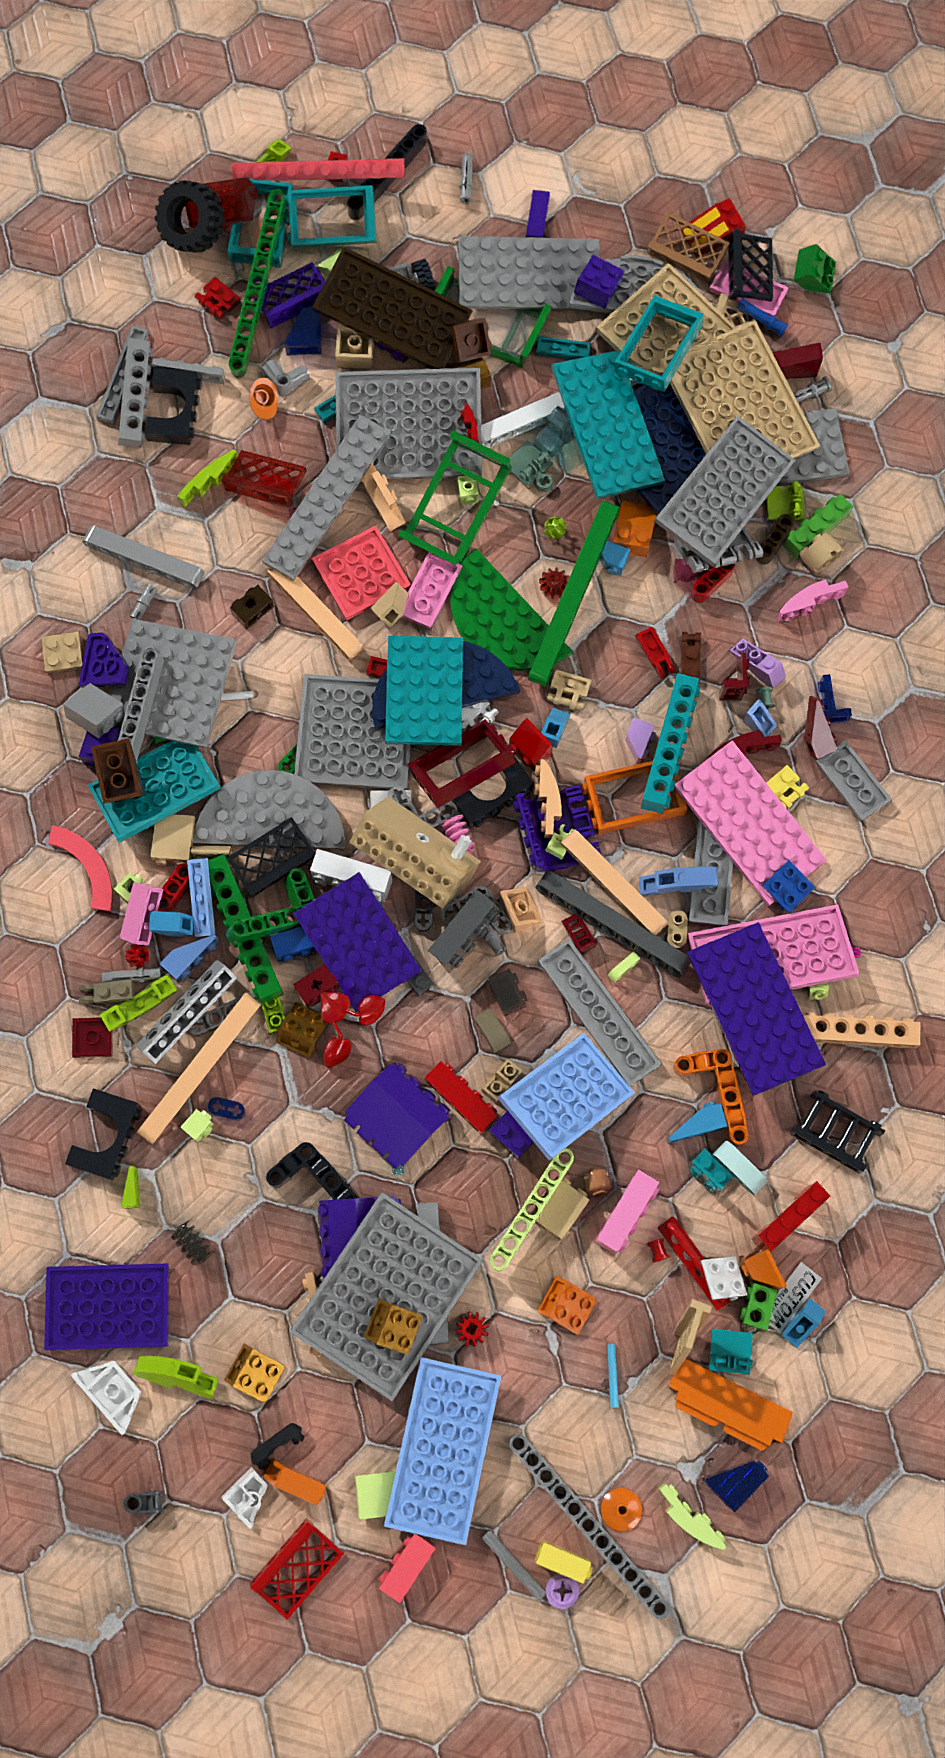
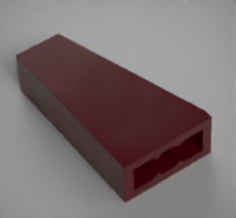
(800, 361)

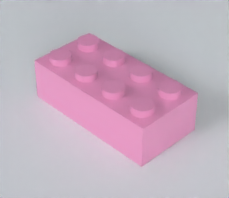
(626, 1212)

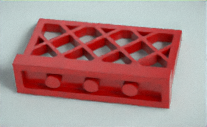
(280, 1559)

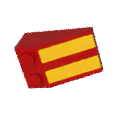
(717, 220)

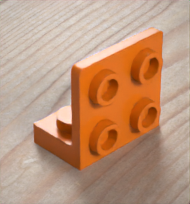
(567, 1305)

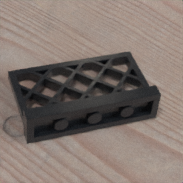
(735, 261)
(281, 871)

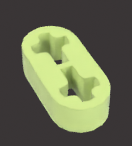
(623, 967)

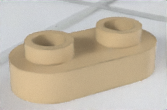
(675, 928)

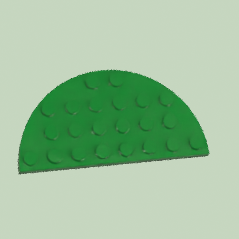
(496, 615)

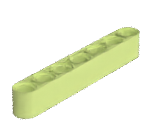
(528, 1219)

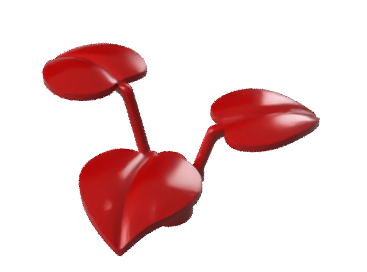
(333, 1009)

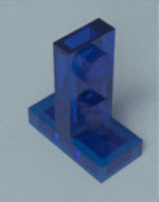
(833, 714)

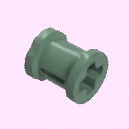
(764, 695)

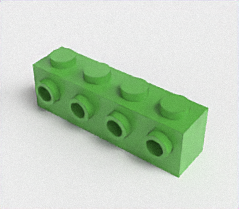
(823, 521)

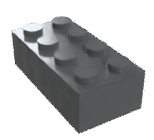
(464, 930)

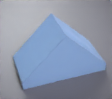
(760, 719)

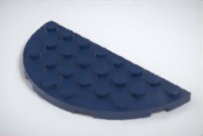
(482, 680)

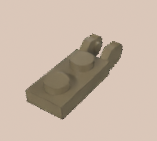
(108, 992)

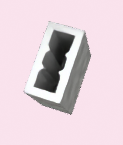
(94, 710)

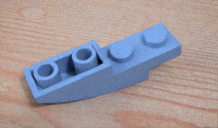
(678, 879)

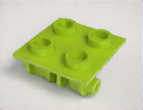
(786, 501)

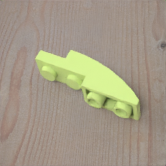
(695, 1525)

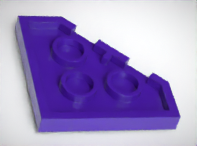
(102, 663)

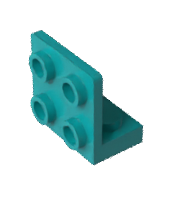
(710, 1172)

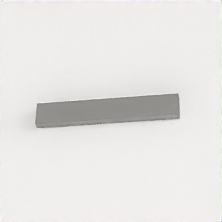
(113, 397)

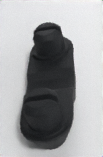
(288, 1433)

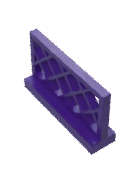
(292, 307)

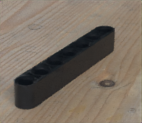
(408, 149)

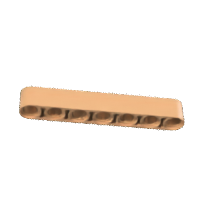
(318, 614)
(614, 882)

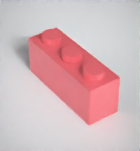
(406, 1566)

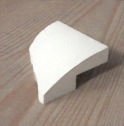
(246, 1496)

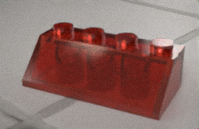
(237, 198)

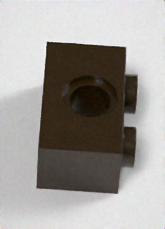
(249, 616)

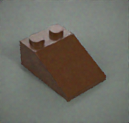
(117, 771)

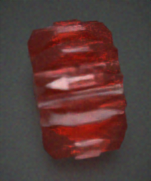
(553, 576)

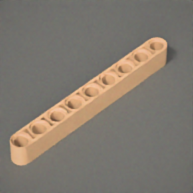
(198, 1068)

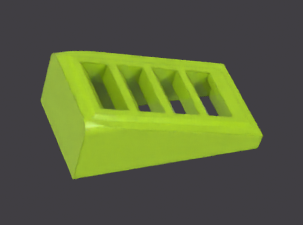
(131, 1194)

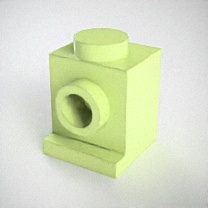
(124, 886)

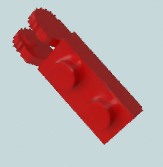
(655, 651)

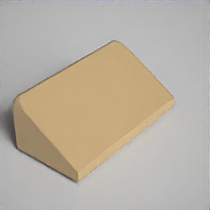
(210, 851)

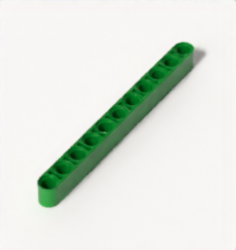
(257, 291)
(573, 593)

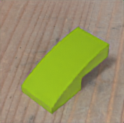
(276, 152)

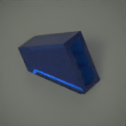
(305, 334)
(737, 1483)

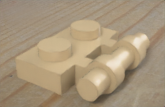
(569, 684)

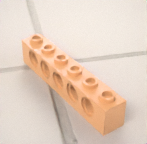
(909, 1028)

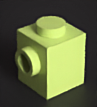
(467, 490)
(198, 1125)

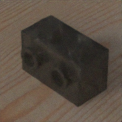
(507, 992)

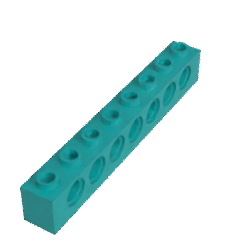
(683, 686)

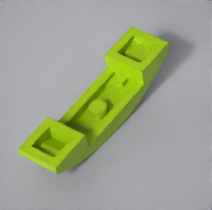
(143, 1002)

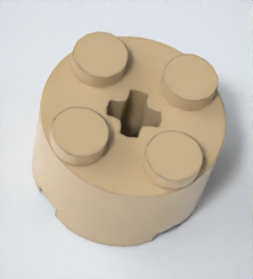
(821, 552)

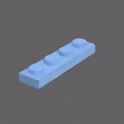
(201, 897)

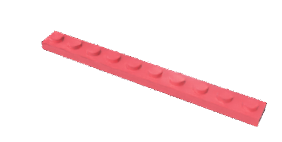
(320, 169)

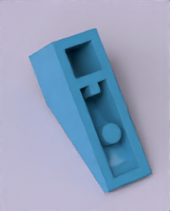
(705, 1121)

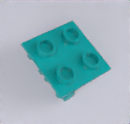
(731, 1351)

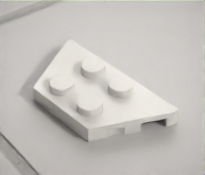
(111, 1392)

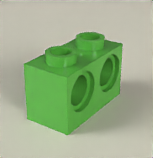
(764, 1309)

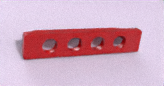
(685, 1244)

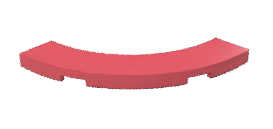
(98, 873)

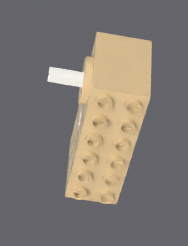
(415, 851)

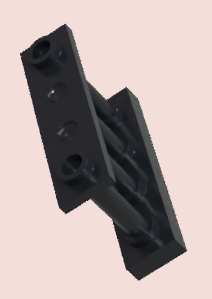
(820, 1141)

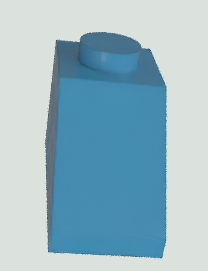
(614, 558)
(803, 1323)

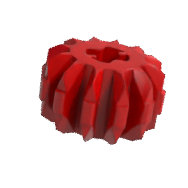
(466, 1325)

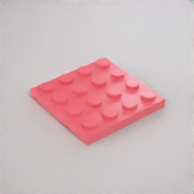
(359, 572)

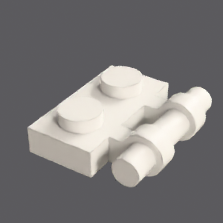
(472, 712)

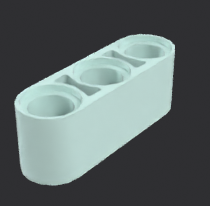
(740, 1167)

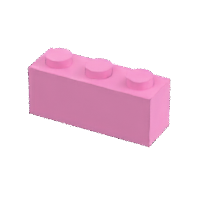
(136, 921)

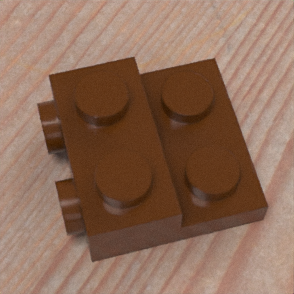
(471, 339)

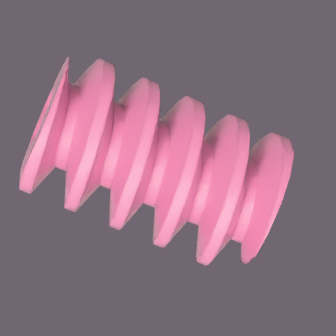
(455, 831)

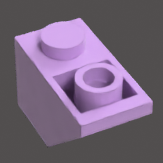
(638, 737)

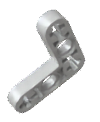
(403, 796)
(450, 909)

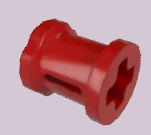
(658, 1250)

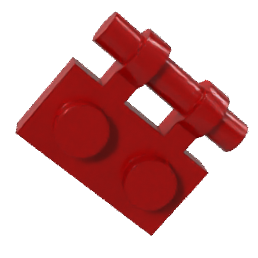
(220, 294)

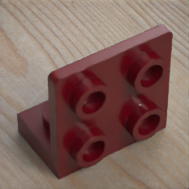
(735, 688)

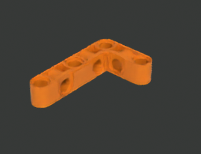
(726, 1082)

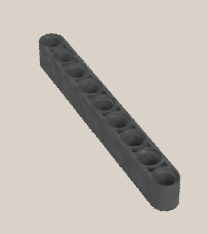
(613, 924)

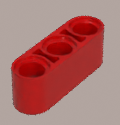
(709, 586)
(174, 880)

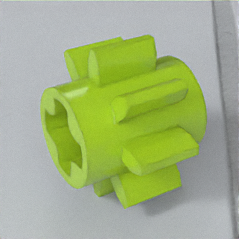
(555, 527)

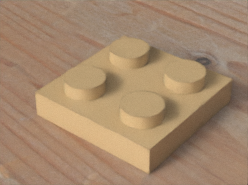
(62, 652)

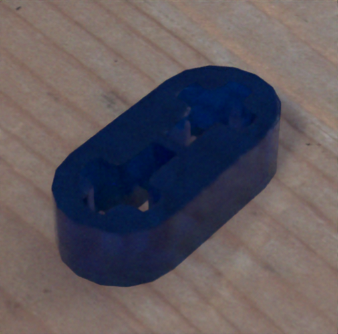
(227, 1104)

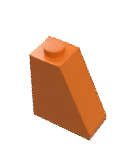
(294, 1482)

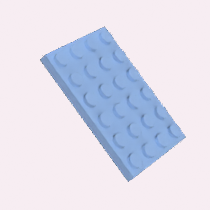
(566, 1096)

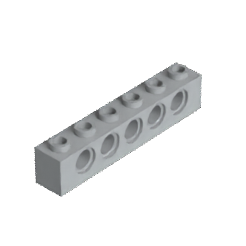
(135, 349)
(186, 1011)

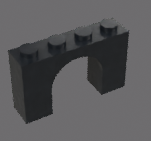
(178, 428)
(477, 810)
(107, 1162)

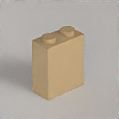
(173, 840)
(561, 1209)

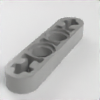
(221, 1010)

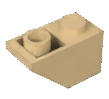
(391, 604)

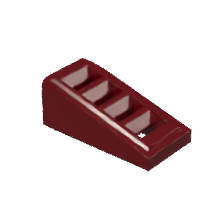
(581, 948)

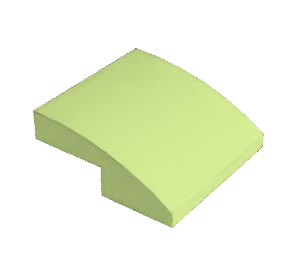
(374, 1494)

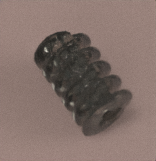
(191, 1244)

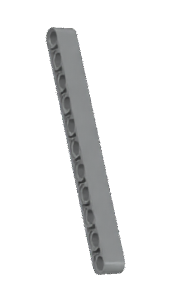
(597, 1530)

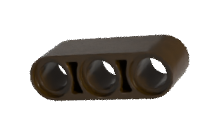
(778, 532)

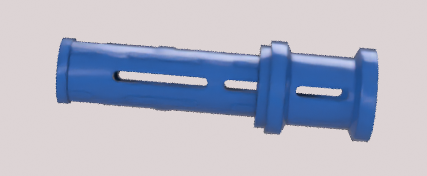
(770, 322)

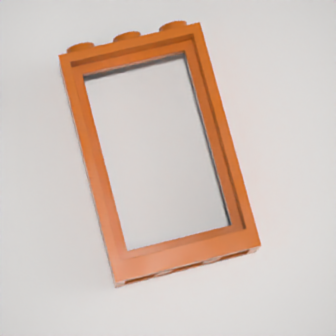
(679, 805)

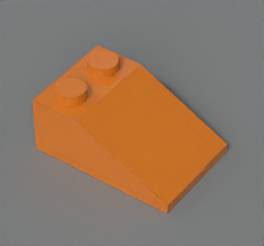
(634, 527)

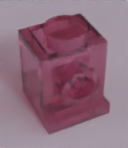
(683, 572)

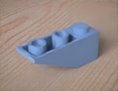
(185, 958)

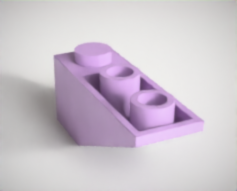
(760, 663)

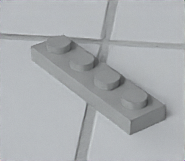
(208, 374)

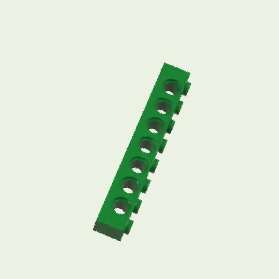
(271, 989)

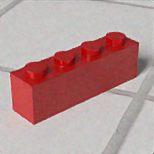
(461, 1097)

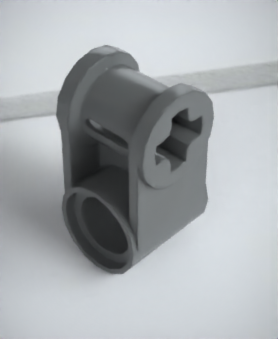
(146, 1502)

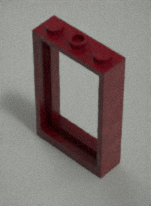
(471, 778)

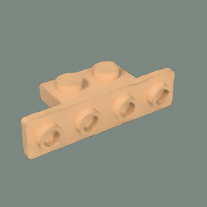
(383, 498)

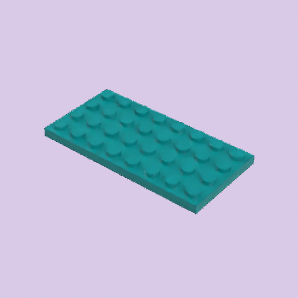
(607, 425)

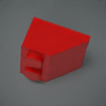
(530, 744)

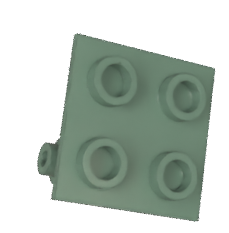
(529, 463)

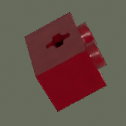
(322, 977)

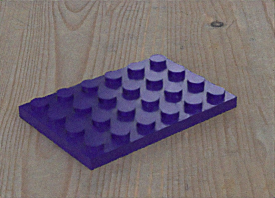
(357, 940)
(107, 1306)

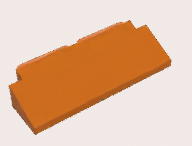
(721, 1400)

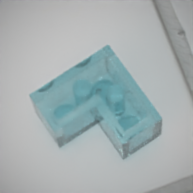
(555, 433)

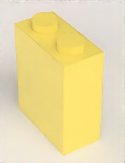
(563, 1561)

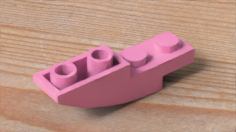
(805, 600)

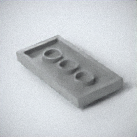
(853, 781)

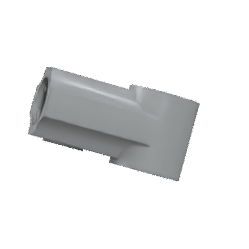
(290, 380)

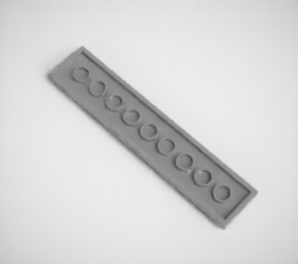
(326, 497)

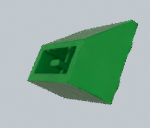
(815, 269)

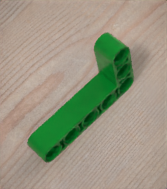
(279, 917)

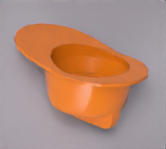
(263, 398)

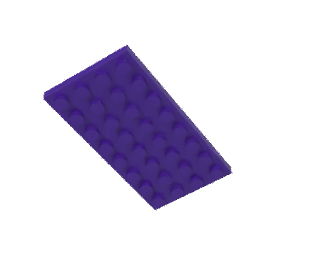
(756, 1009)

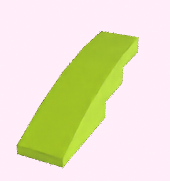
(209, 475)

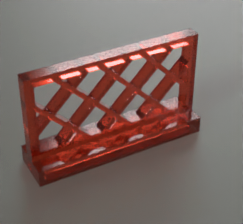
(258, 489)

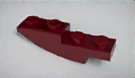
(753, 742)

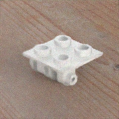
(724, 1278)

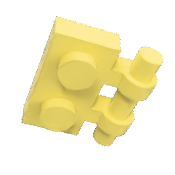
(786, 780)

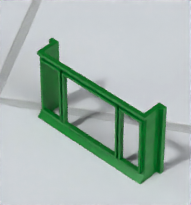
(494, 488)

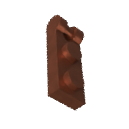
(690, 655)

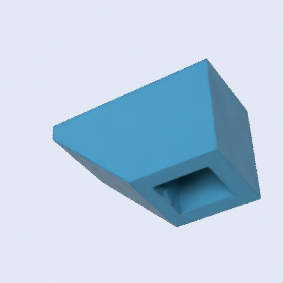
(555, 726)
(171, 923)

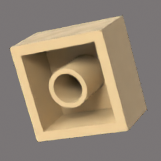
(353, 349)

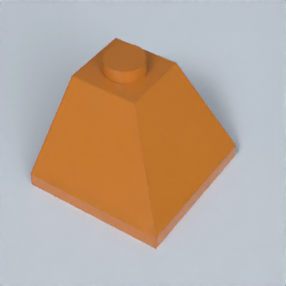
(763, 1270)

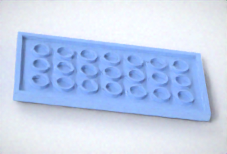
(442, 1451)

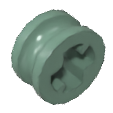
(548, 485)

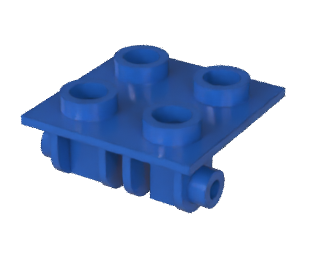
(788, 887)

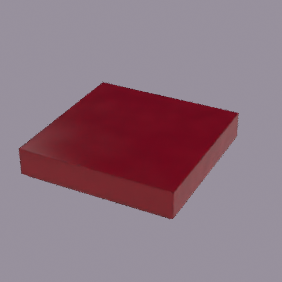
(91, 1038)

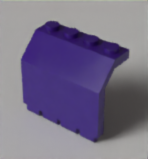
(396, 1114)
(338, 1224)

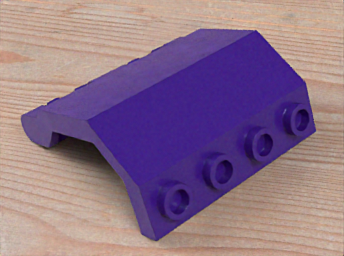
(572, 819)

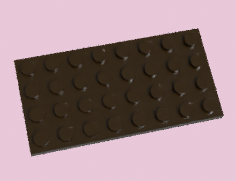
(390, 309)

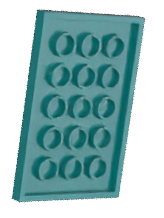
(424, 690)
(171, 781)

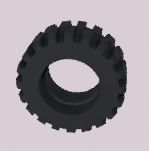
(170, 211)

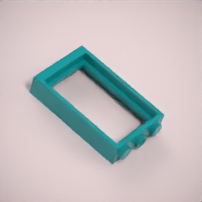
(369, 216)
(246, 255)
(671, 311)

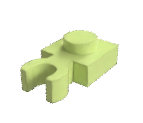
(554, 846)

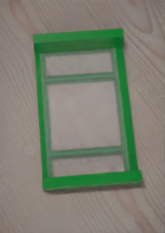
(510, 330)

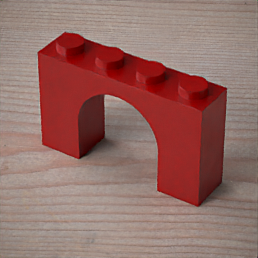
(781, 1227)

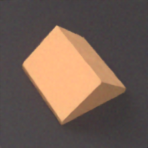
(520, 908)

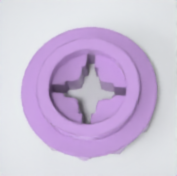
(554, 1597)

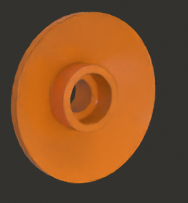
(611, 1504)

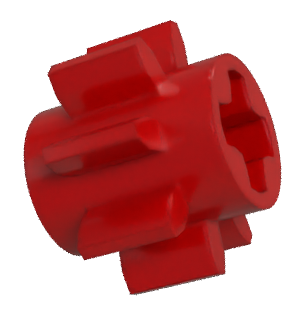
(137, 955)

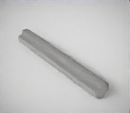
(513, 1564)

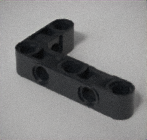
(317, 1165)

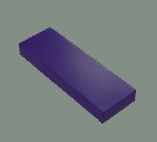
(537, 214)

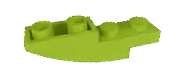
(175, 1372)

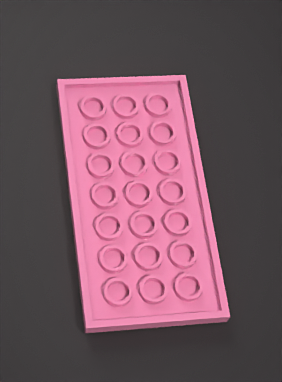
(747, 818)
(807, 945)

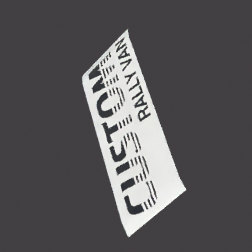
(792, 1297)

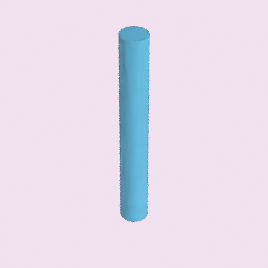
(612, 1375)

